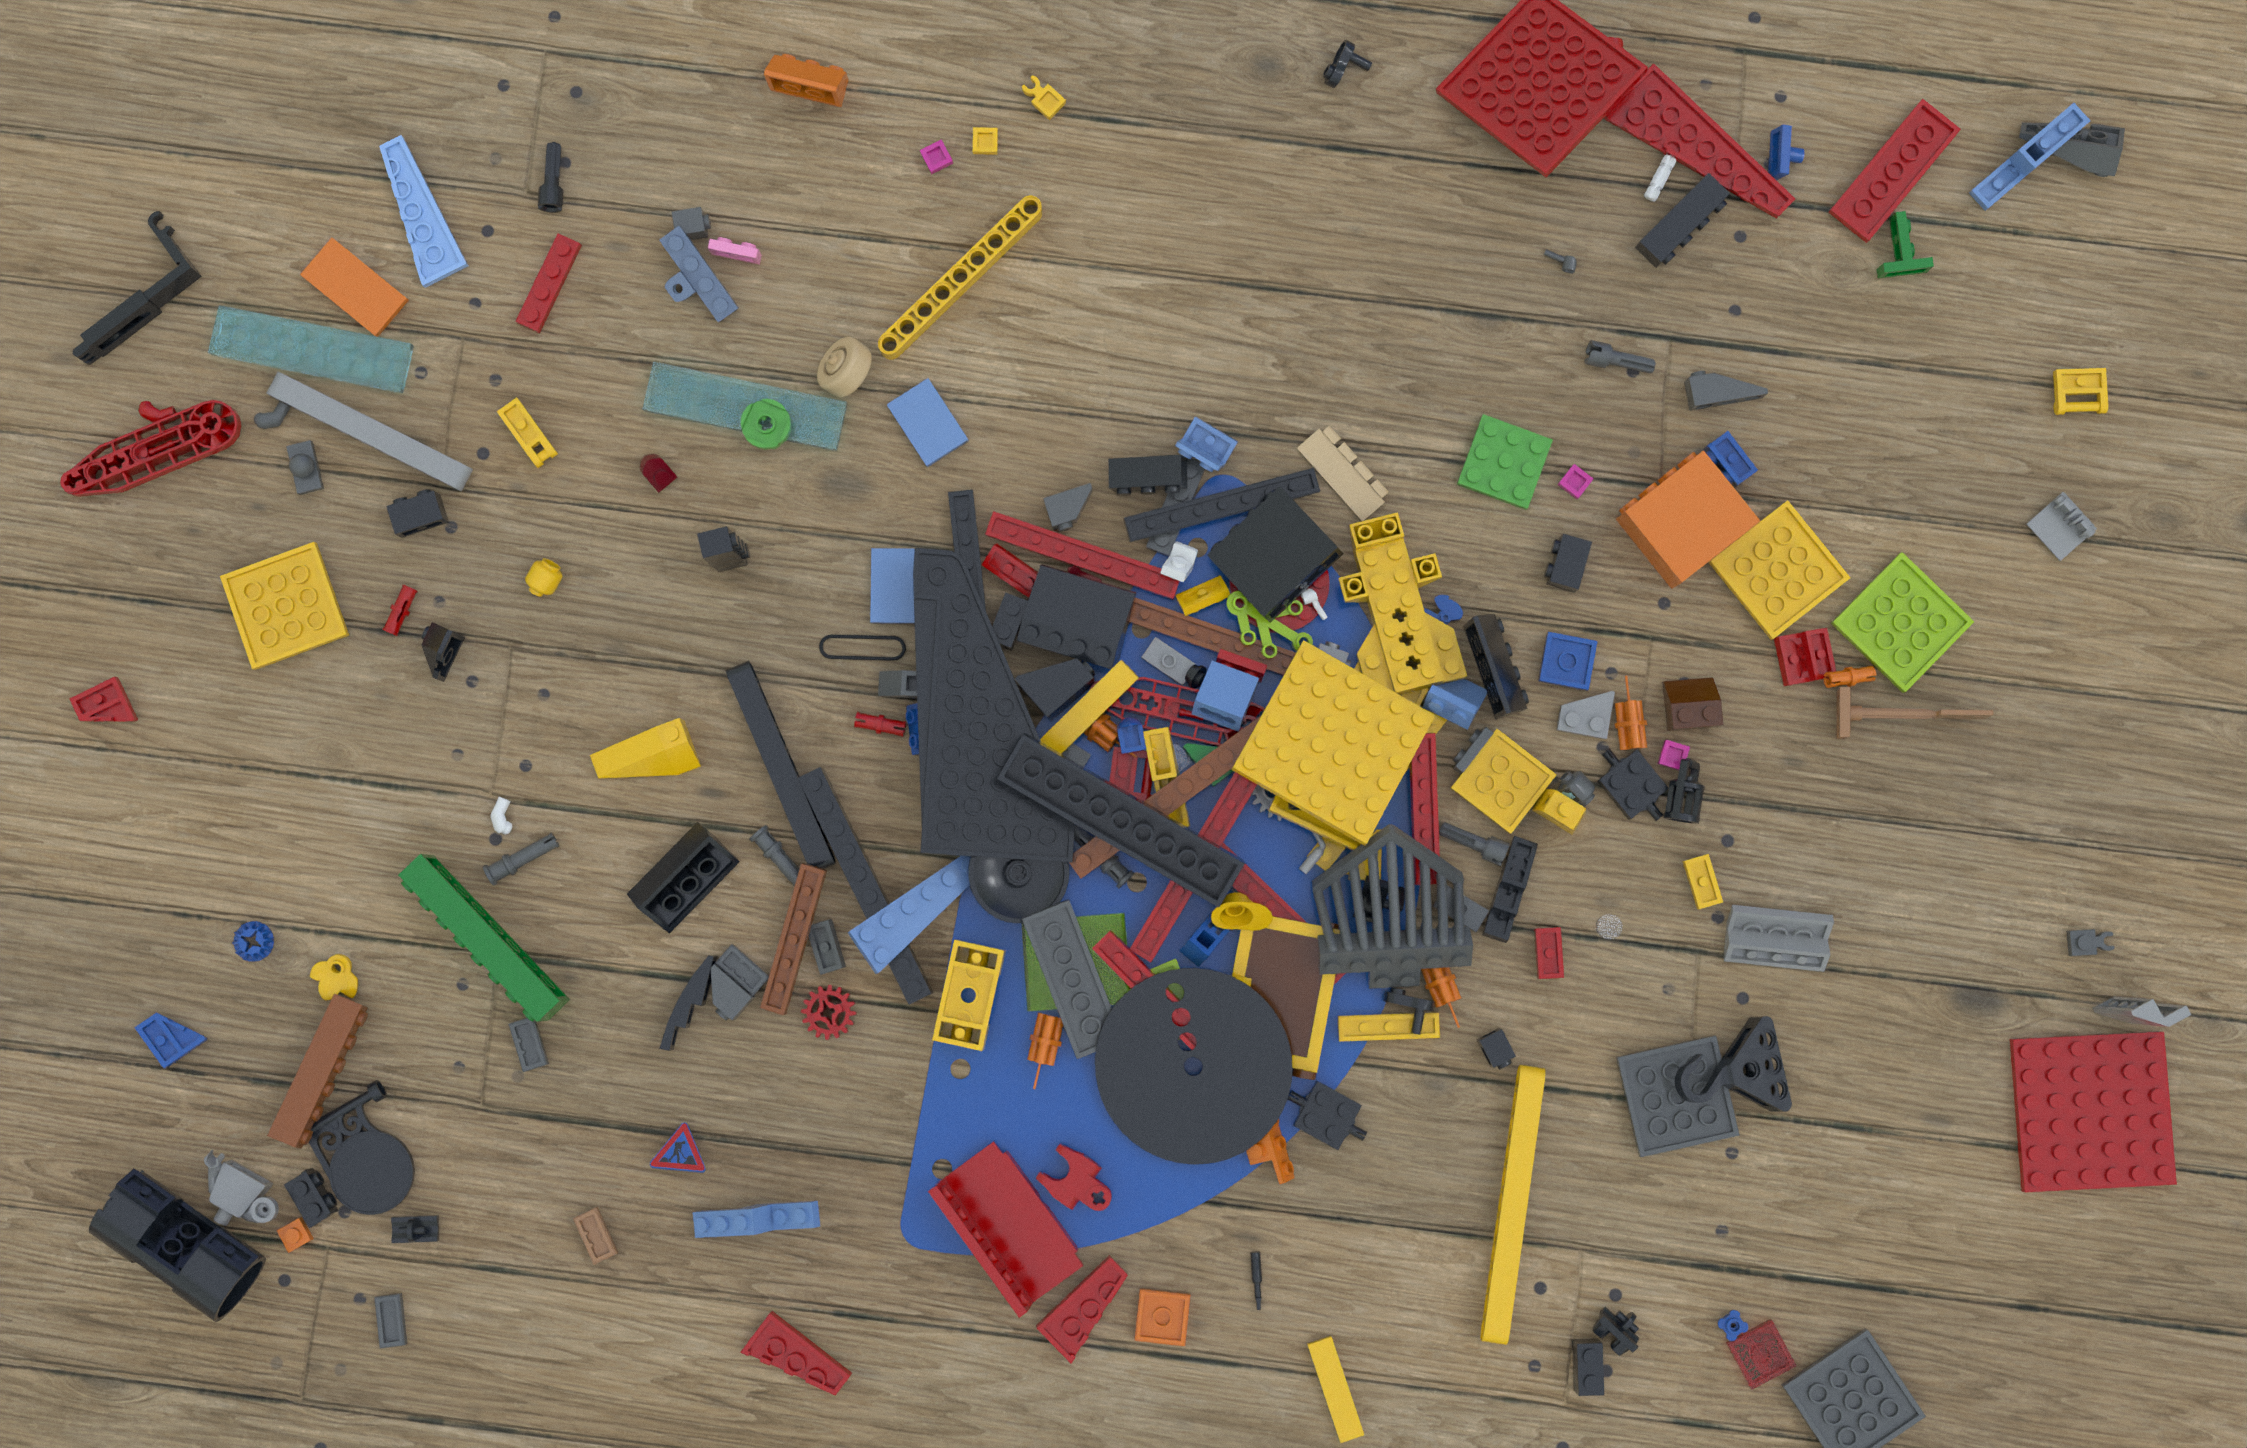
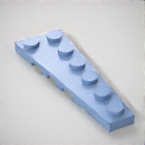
(427, 231)

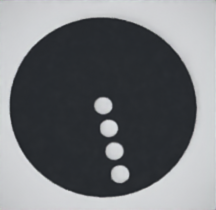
(1200, 1115)

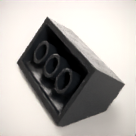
(682, 878)

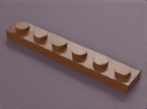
(793, 939)

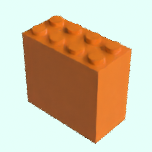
(1686, 518)

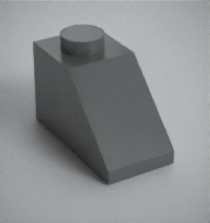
(1067, 506)
(728, 995)

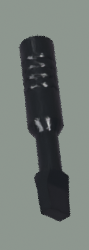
(1256, 1276)

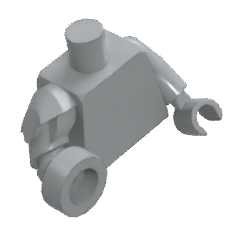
(238, 1192)

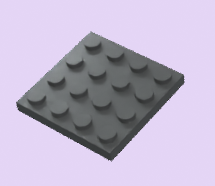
(1657, 1111)
(1853, 1396)

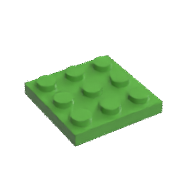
(1504, 462)

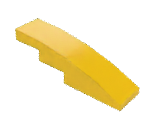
(1164, 765)

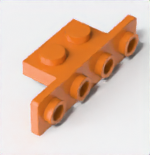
(1273, 1148)

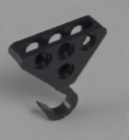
(1729, 1072)

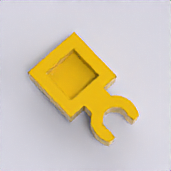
(1046, 99)

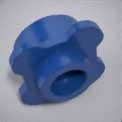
(1725, 1324)

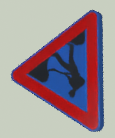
(679, 1153)

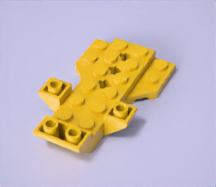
(1390, 586)

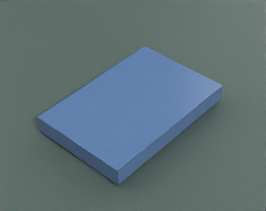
(927, 422)
(892, 586)

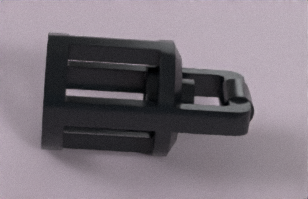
(1693, 798)

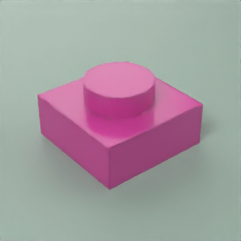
(936, 156)
(1575, 481)
(1672, 754)

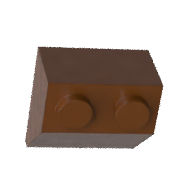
(1692, 704)

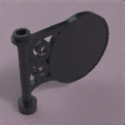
(371, 1167)

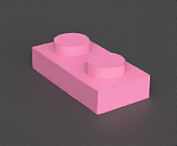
(725, 248)

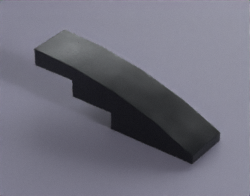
(1510, 889)
(693, 994)

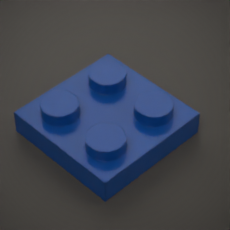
(1567, 661)

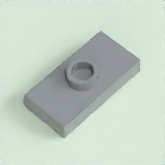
(1167, 660)

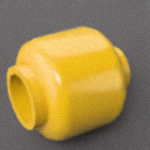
(543, 577)

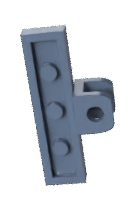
(695, 276)

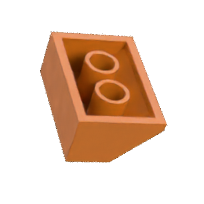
(806, 79)

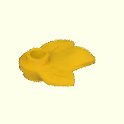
(335, 981)

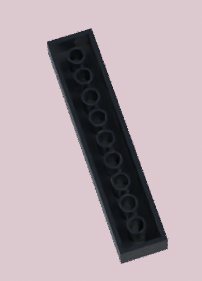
(1121, 819)

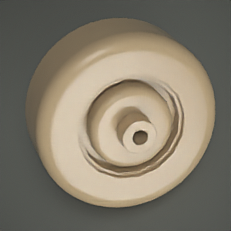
(844, 367)

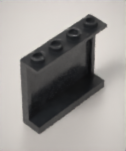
(1274, 554)

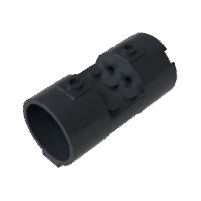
(177, 1244)

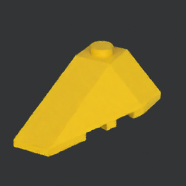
(655, 752)

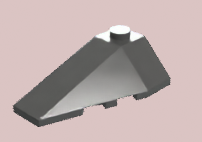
(2090, 149)

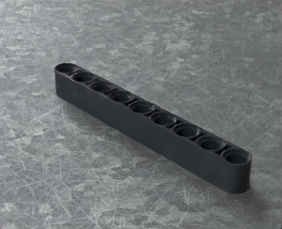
(780, 765)

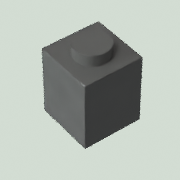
(693, 222)

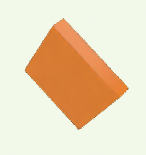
(1162, 1317)

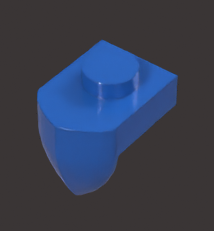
(1131, 735)

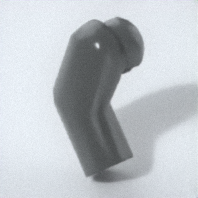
(272, 419)

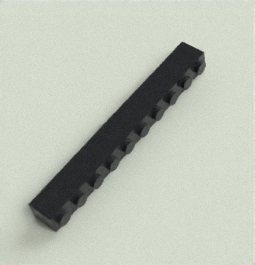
(860, 874)

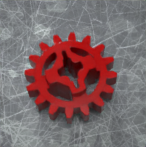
(833, 1024)

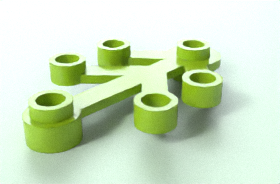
(1264, 625)

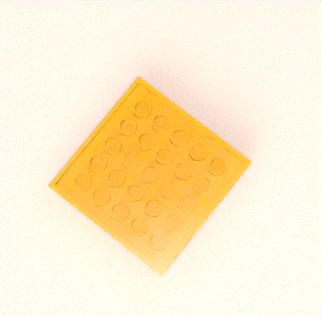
(1333, 743)

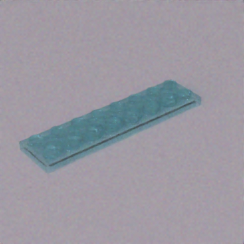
(310, 349)
(723, 399)

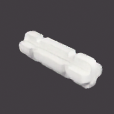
(1660, 178)

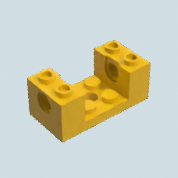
(974, 968)

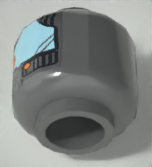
(1577, 787)

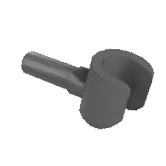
(1569, 262)

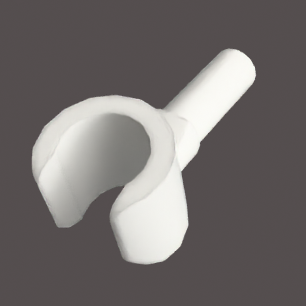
(1310, 596)

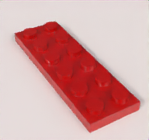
(1894, 170)

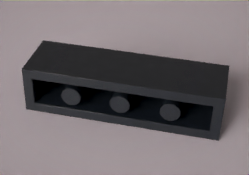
(1682, 220)
(723, 549)

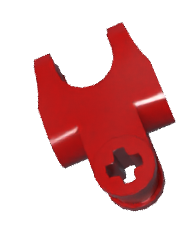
(1078, 1183)

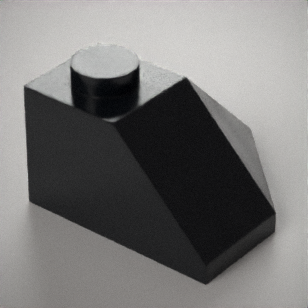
(440, 649)

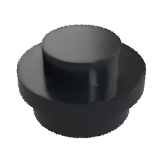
(1195, 676)

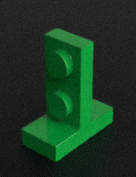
(1903, 251)

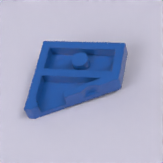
(168, 1039)

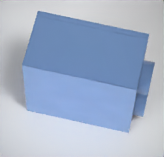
(1225, 696)

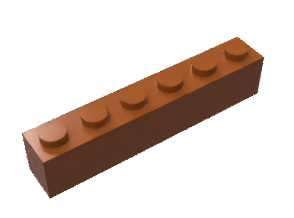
(317, 1072)

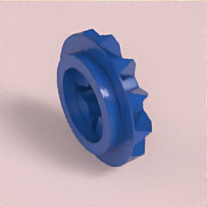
(263, 936)

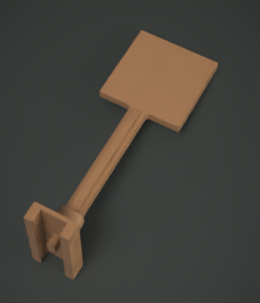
(1846, 713)

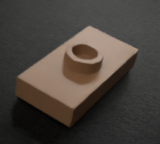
(595, 1235)

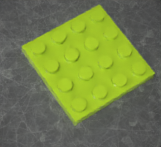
(1902, 622)

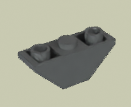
(897, 684)

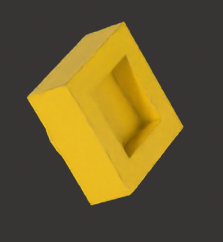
(985, 141)

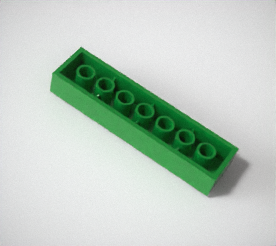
(483, 938)

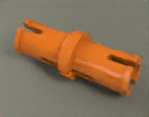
(1849, 676)

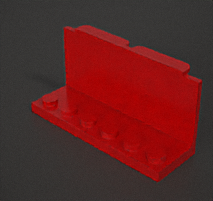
(1007, 1226)

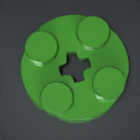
(773, 436)

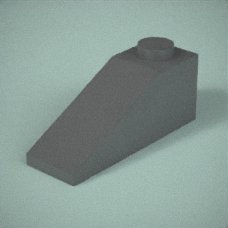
(1716, 390)

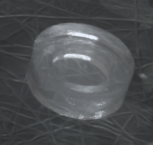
(1609, 926)

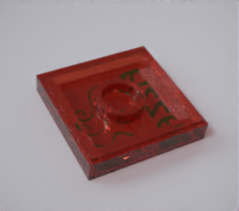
(1761, 1354)

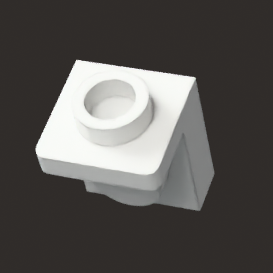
(1180, 562)

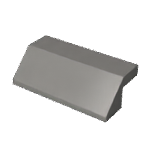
(1777, 938)
(2142, 1011)

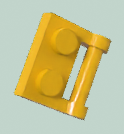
(2080, 382)

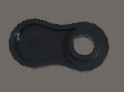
(1335, 71)
(1398, 996)

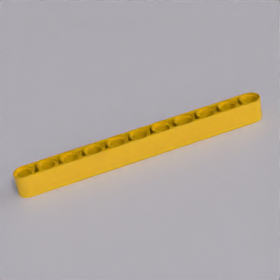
(1512, 1204)

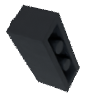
(1148, 474)

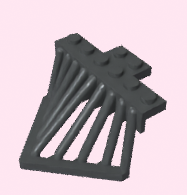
(1394, 955)

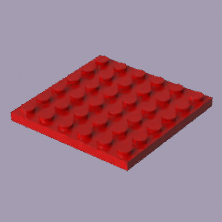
(1541, 81)
(2093, 1111)

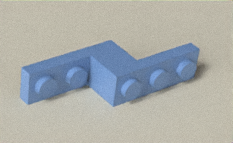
(2029, 156)
(756, 1219)

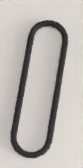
(862, 657)

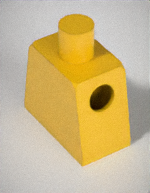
(1559, 810)

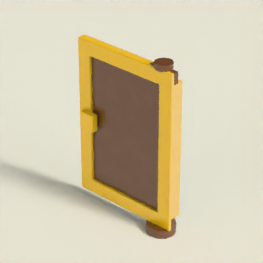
(1285, 971)

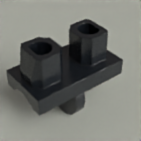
(415, 1229)
(1621, 1327)

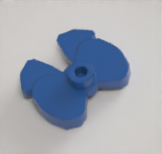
(1448, 609)

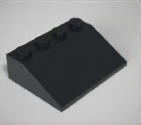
(1077, 617)
(1495, 666)

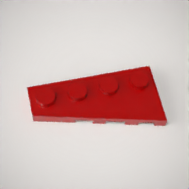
(1076, 1315)
(791, 1351)

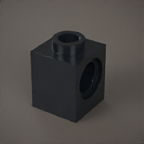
(1496, 1049)

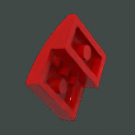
(1804, 656)

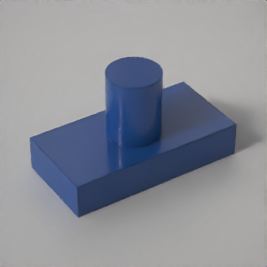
(1782, 153)

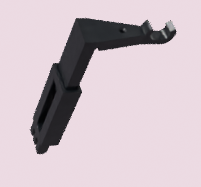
(141, 306)

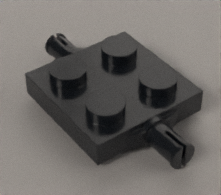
(1632, 784)
(1327, 1115)

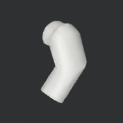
(498, 816)

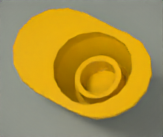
(1241, 913)

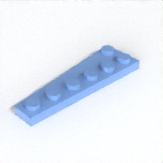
(898, 923)

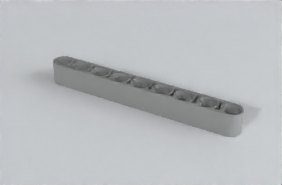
(369, 431)

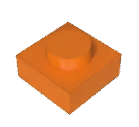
(295, 1234)

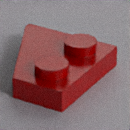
(104, 703)

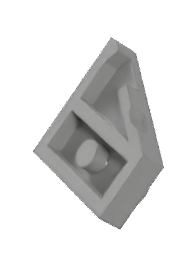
(1587, 716)

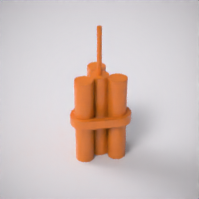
(1630, 723)
(1104, 733)
(1442, 987)
(1045, 1041)

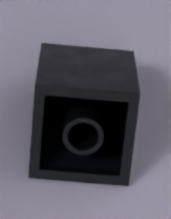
(1057, 685)

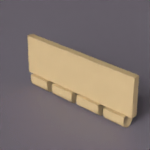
(1336, 469)

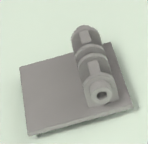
(2061, 526)

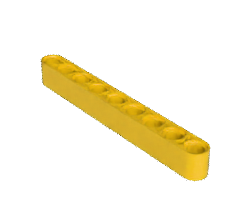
(965, 266)

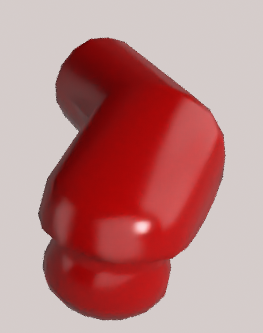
(153, 414)

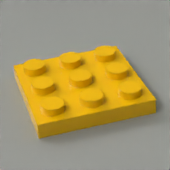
(1503, 781)

